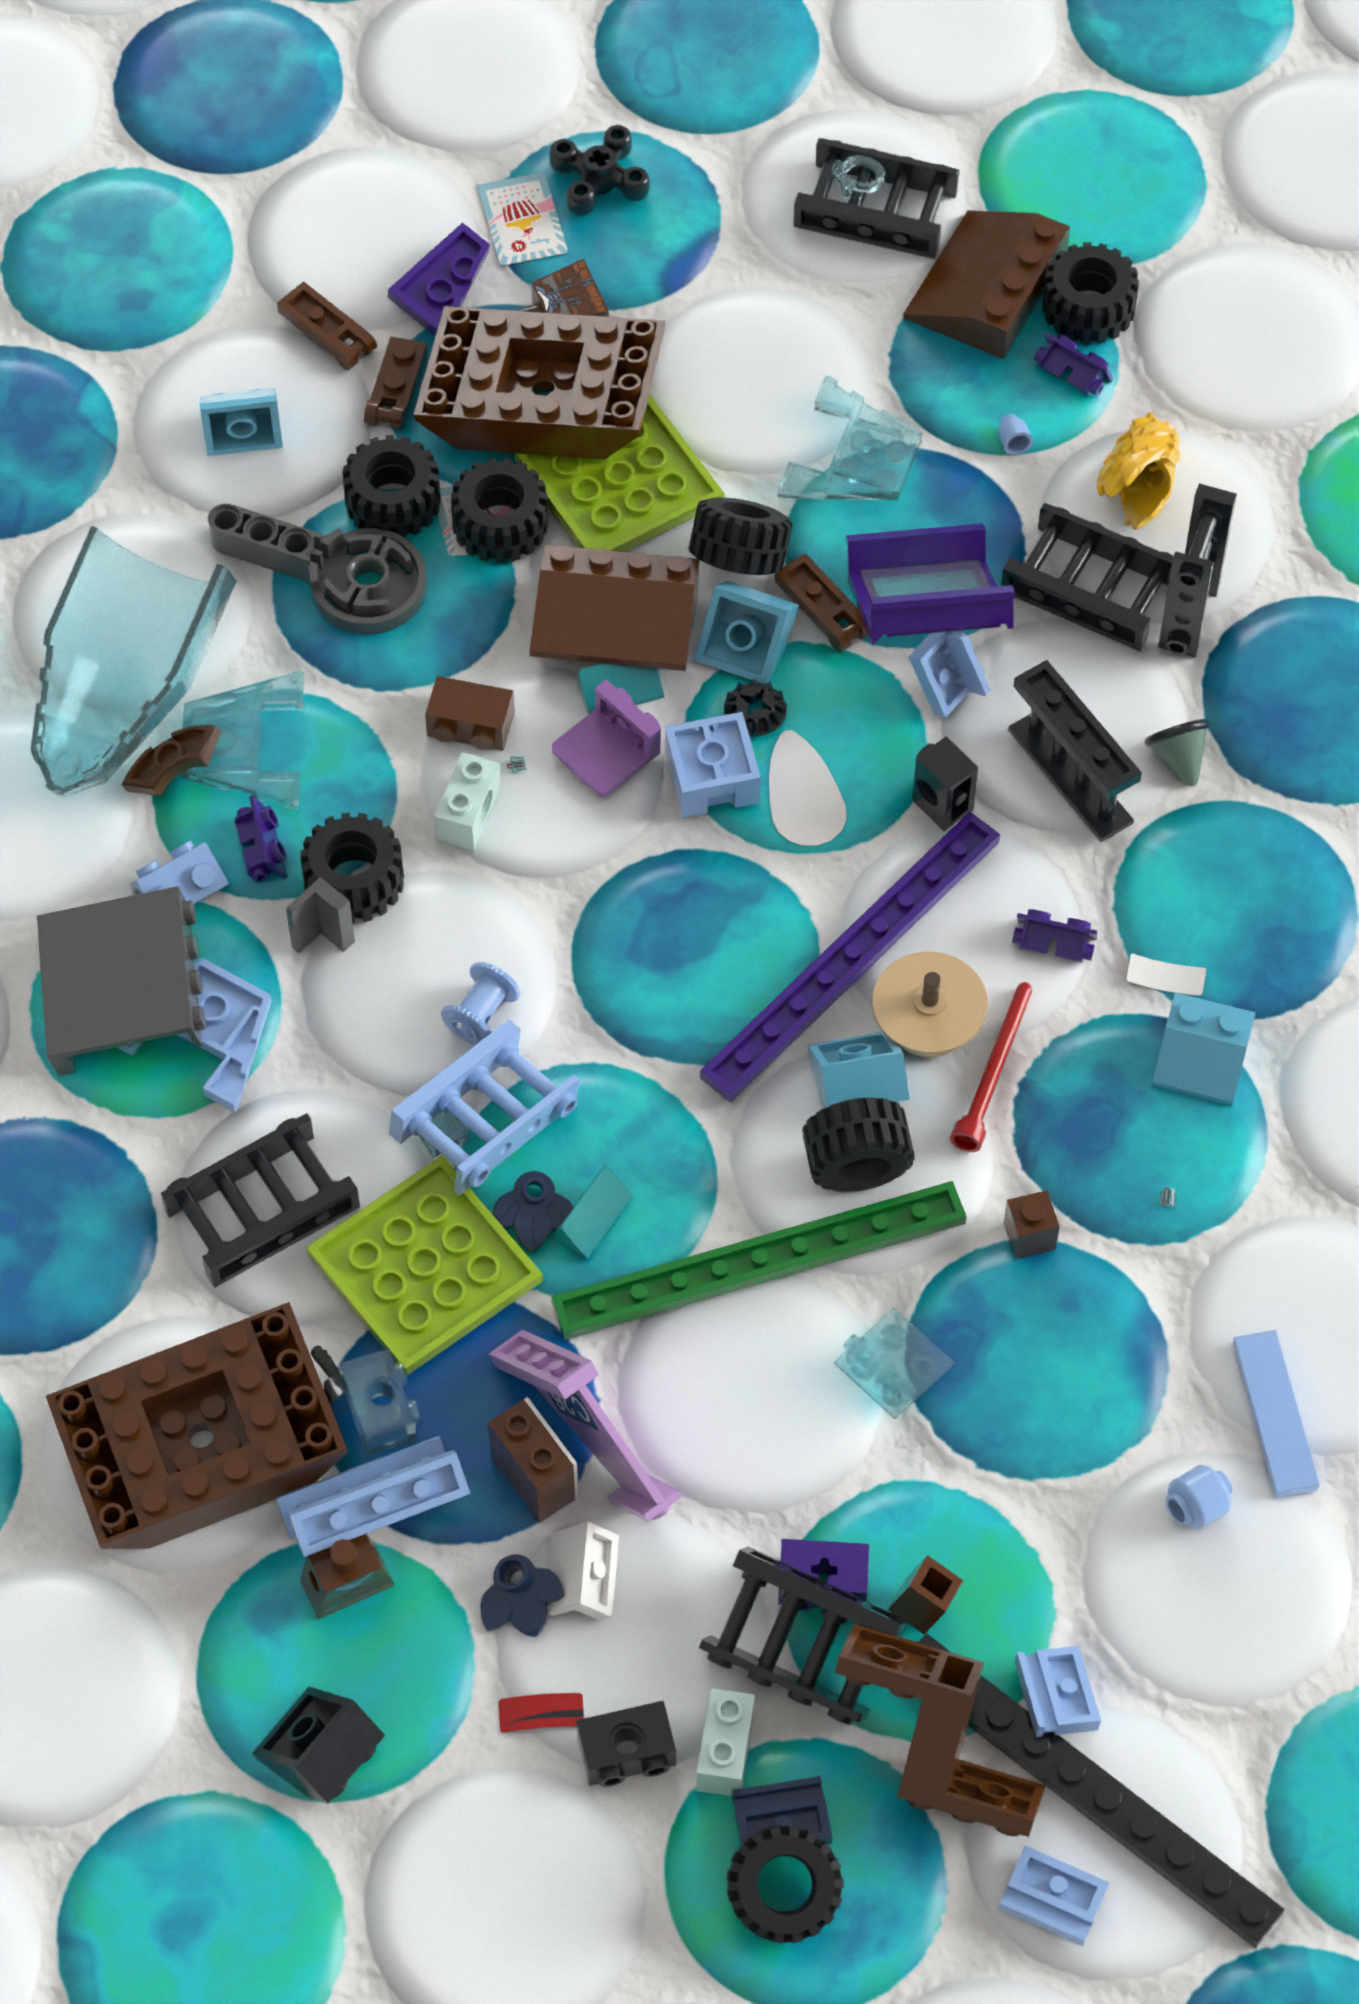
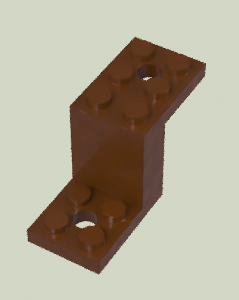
(933, 1769)

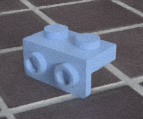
(948, 670)
(191, 869)

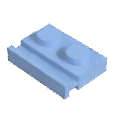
(1057, 1691)
(1053, 1895)

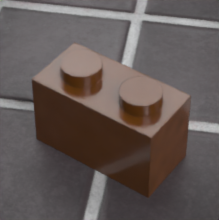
(470, 713)

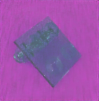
(893, 1362)

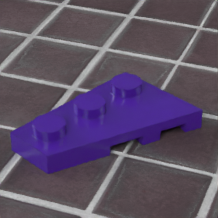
(441, 277)

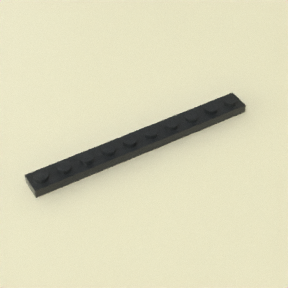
(1122, 1814)

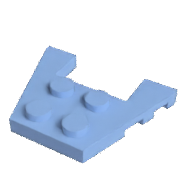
(234, 1026)

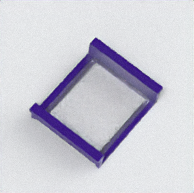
(926, 582)

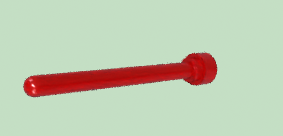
(969, 1132)

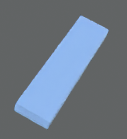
(1275, 1414)

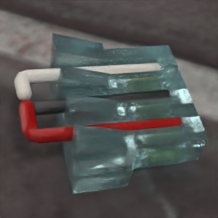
(517, 764)
(1168, 1199)

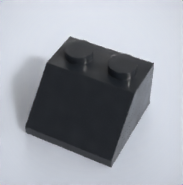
(320, 1744)

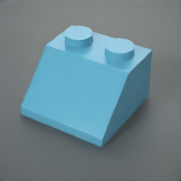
(241, 421)
(745, 631)
(1203, 1049)
(859, 1069)

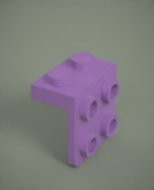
(609, 741)

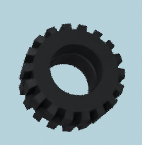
(1090, 270)
(388, 463)
(504, 534)
(740, 536)
(356, 840)
(858, 1144)
(825, 1890)

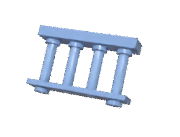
(473, 1072)
(372, 1495)

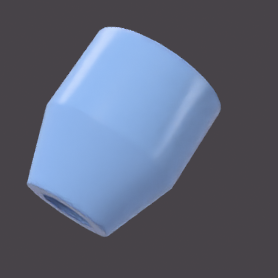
(1014, 435)

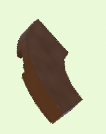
(181, 752)

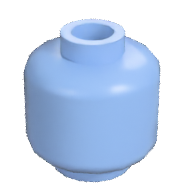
(1199, 1497)

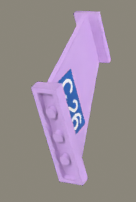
(562, 1382)

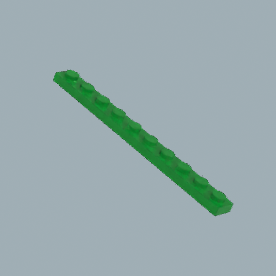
(758, 1260)

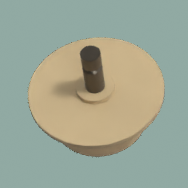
(929, 1003)

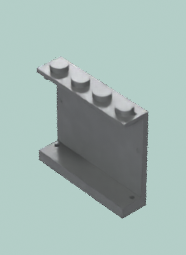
(119, 974)

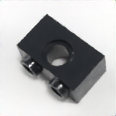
(944, 783)
(644, 1725)

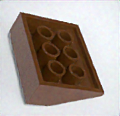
(988, 278)
(615, 607)

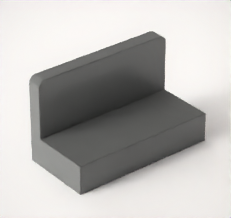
(320, 911)

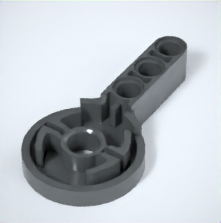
(328, 568)

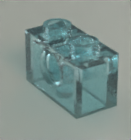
(380, 1425)

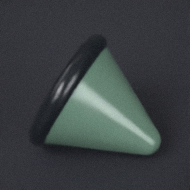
(1181, 748)

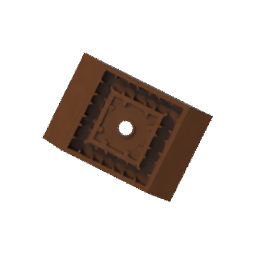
(495, 363)
(136, 1424)

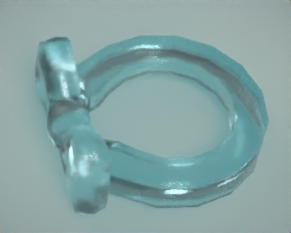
(847, 185)

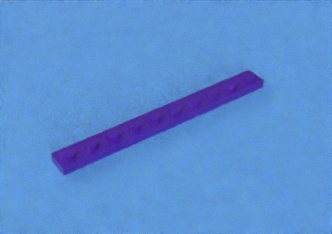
(849, 957)

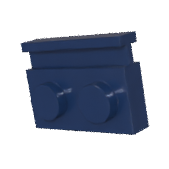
(785, 1803)

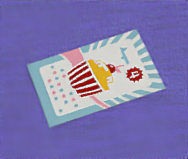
(522, 219)

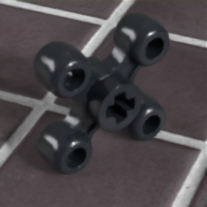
(599, 170)

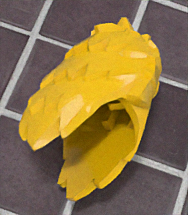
(1141, 469)

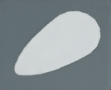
(803, 793)

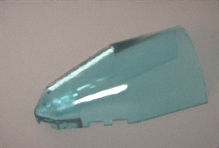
(118, 659)

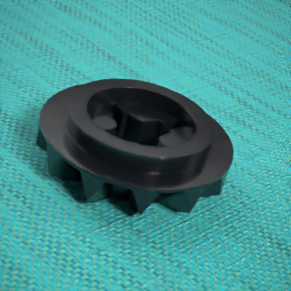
(761, 720)

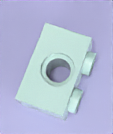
(467, 802)
(725, 1741)

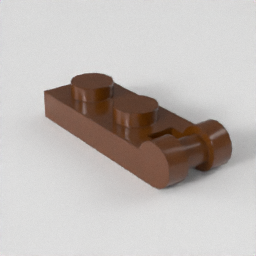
(326, 325)
(396, 382)
(821, 601)

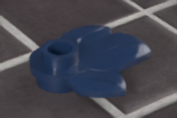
(529, 1215)
(520, 1602)

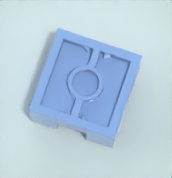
(712, 763)

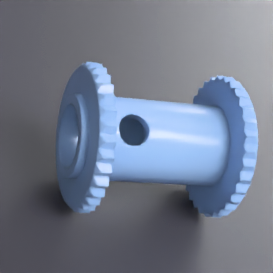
(480, 1003)

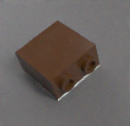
(533, 1459)

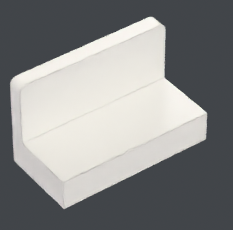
(586, 1566)

